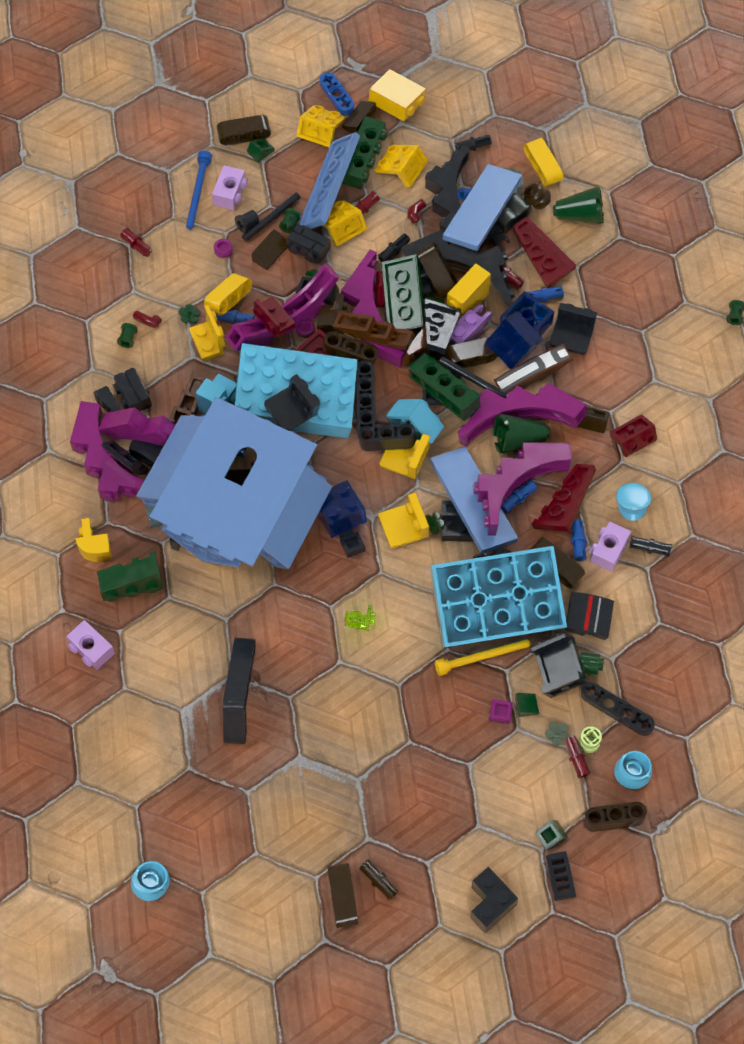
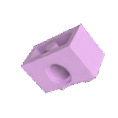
(229, 187)
(609, 557)
(85, 635)

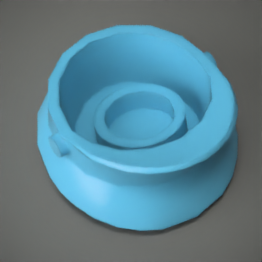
(633, 500)
(633, 770)
(150, 881)

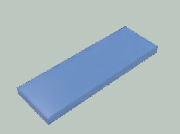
(329, 181)
(482, 207)
(457, 474)

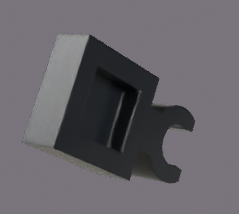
(495, 235)
(351, 543)

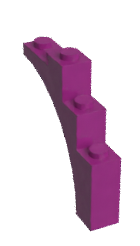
(299, 307)
(547, 404)
(134, 425)
(532, 461)
(98, 462)

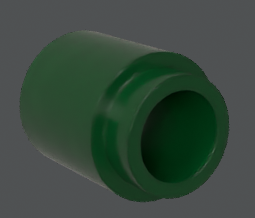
(591, 663)

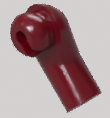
(414, 209)

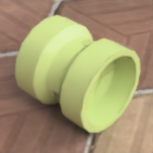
(590, 744)

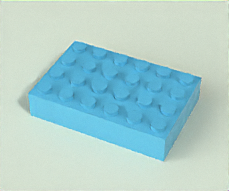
(268, 371)
(498, 596)

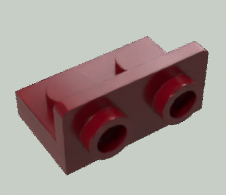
(273, 316)
(634, 435)

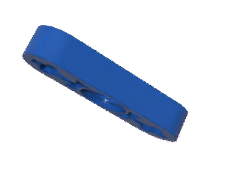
(336, 87)

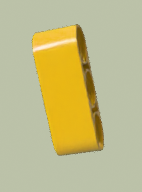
(543, 162)
(228, 293)

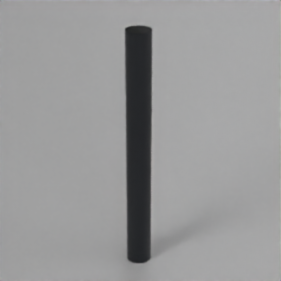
(270, 217)
(470, 376)

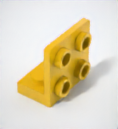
(319, 125)
(403, 160)
(344, 222)
(208, 337)
(407, 461)
(404, 523)

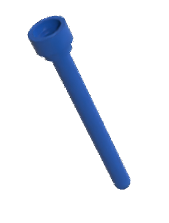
(204, 159)

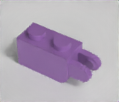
(470, 325)

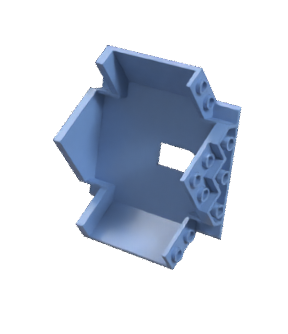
(227, 520)

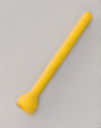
(444, 666)

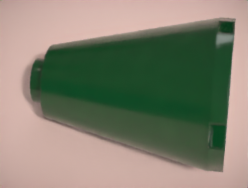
(581, 207)
(515, 431)

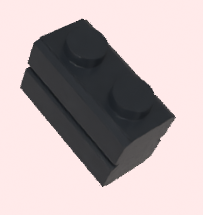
(308, 244)
(131, 390)

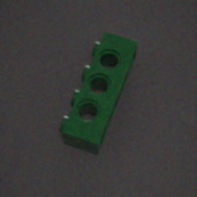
(363, 159)
(434, 377)

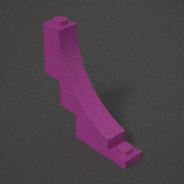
(359, 294)

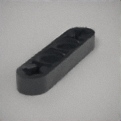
(619, 706)

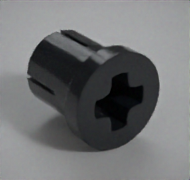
(246, 220)

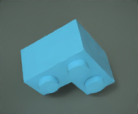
(220, 387)
(418, 415)

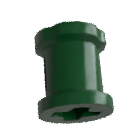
(289, 220)
(735, 314)
(127, 335)

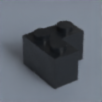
(496, 897)

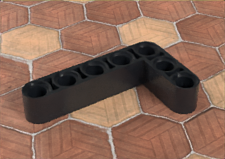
(368, 413)
(237, 691)

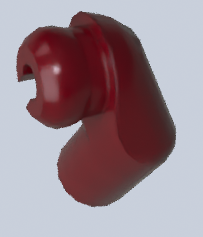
(147, 320)

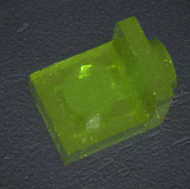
(359, 621)

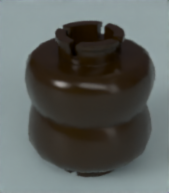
(537, 196)

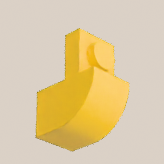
(91, 547)

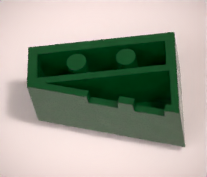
(130, 579)

